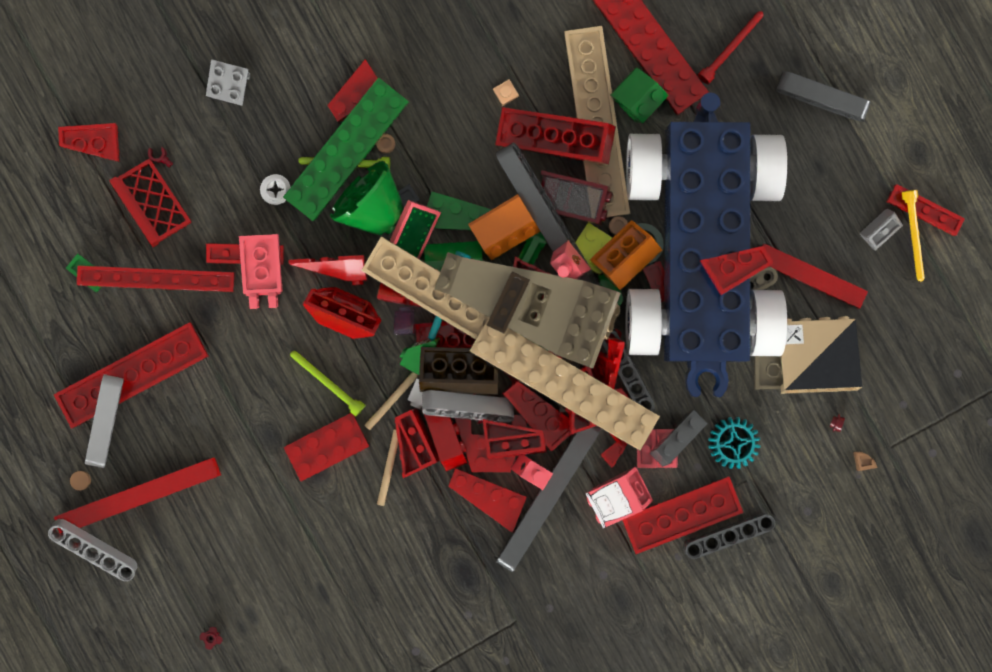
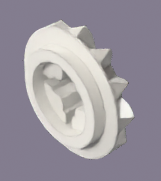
(268, 184)

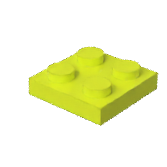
(590, 242)

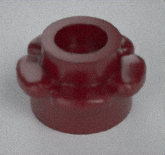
(837, 423)

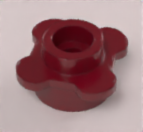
(212, 632)

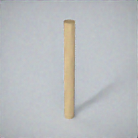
(391, 400)
(388, 469)

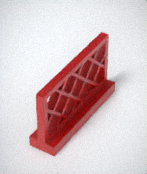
(134, 206)

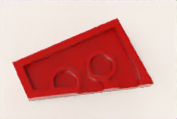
(352, 91)
(95, 140)
(734, 268)

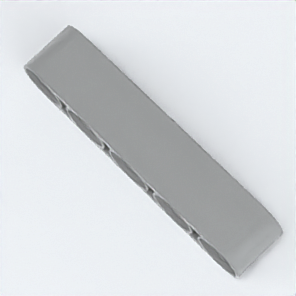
(467, 406)
(104, 421)
(89, 541)

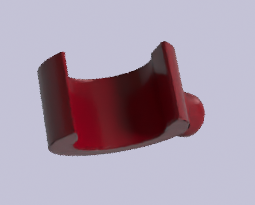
(164, 159)

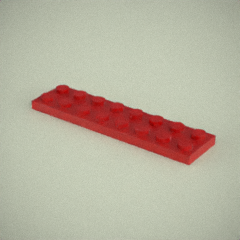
(654, 51)
(139, 369)

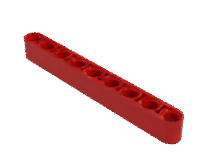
(142, 494)

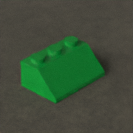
(436, 253)

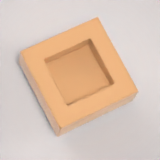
(505, 92)

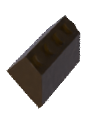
(456, 371)

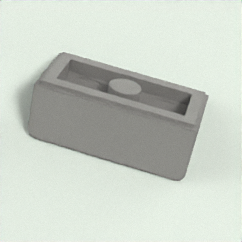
(881, 229)

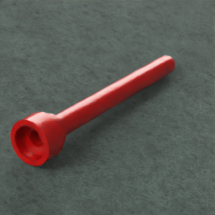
(707, 74)

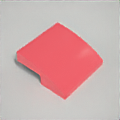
(644, 459)

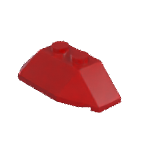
(342, 312)

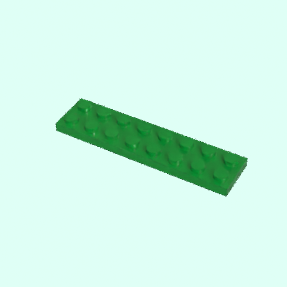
(346, 149)

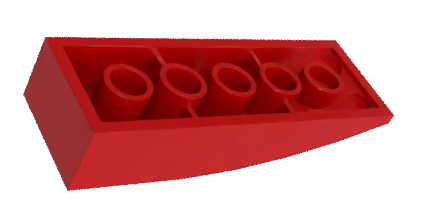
(556, 135)

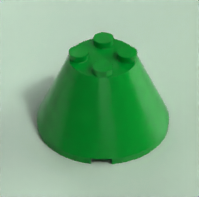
(370, 202)

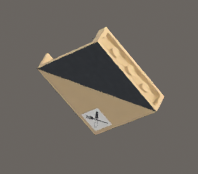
(821, 356)

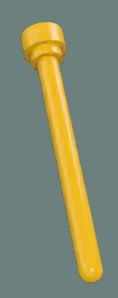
(910, 198)

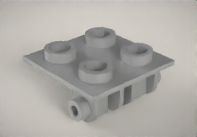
(227, 82)

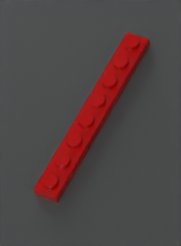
(155, 278)

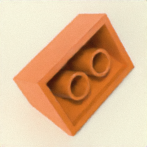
(504, 227)
(626, 254)

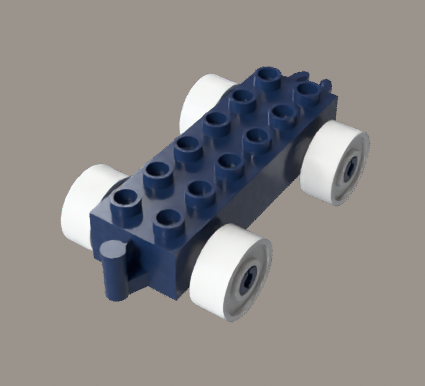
(709, 184)

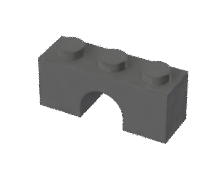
(678, 439)

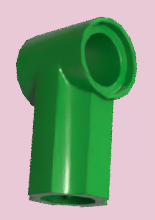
(532, 248)

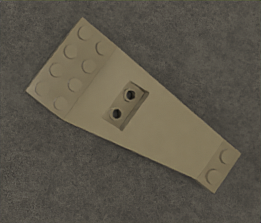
(568, 319)

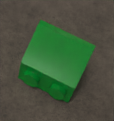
(639, 95)

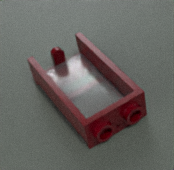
(577, 197)

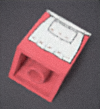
(619, 497)

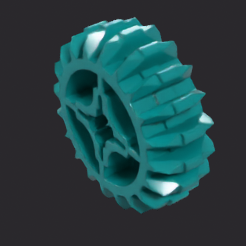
(731, 434)

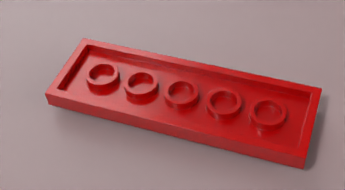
(682, 515)

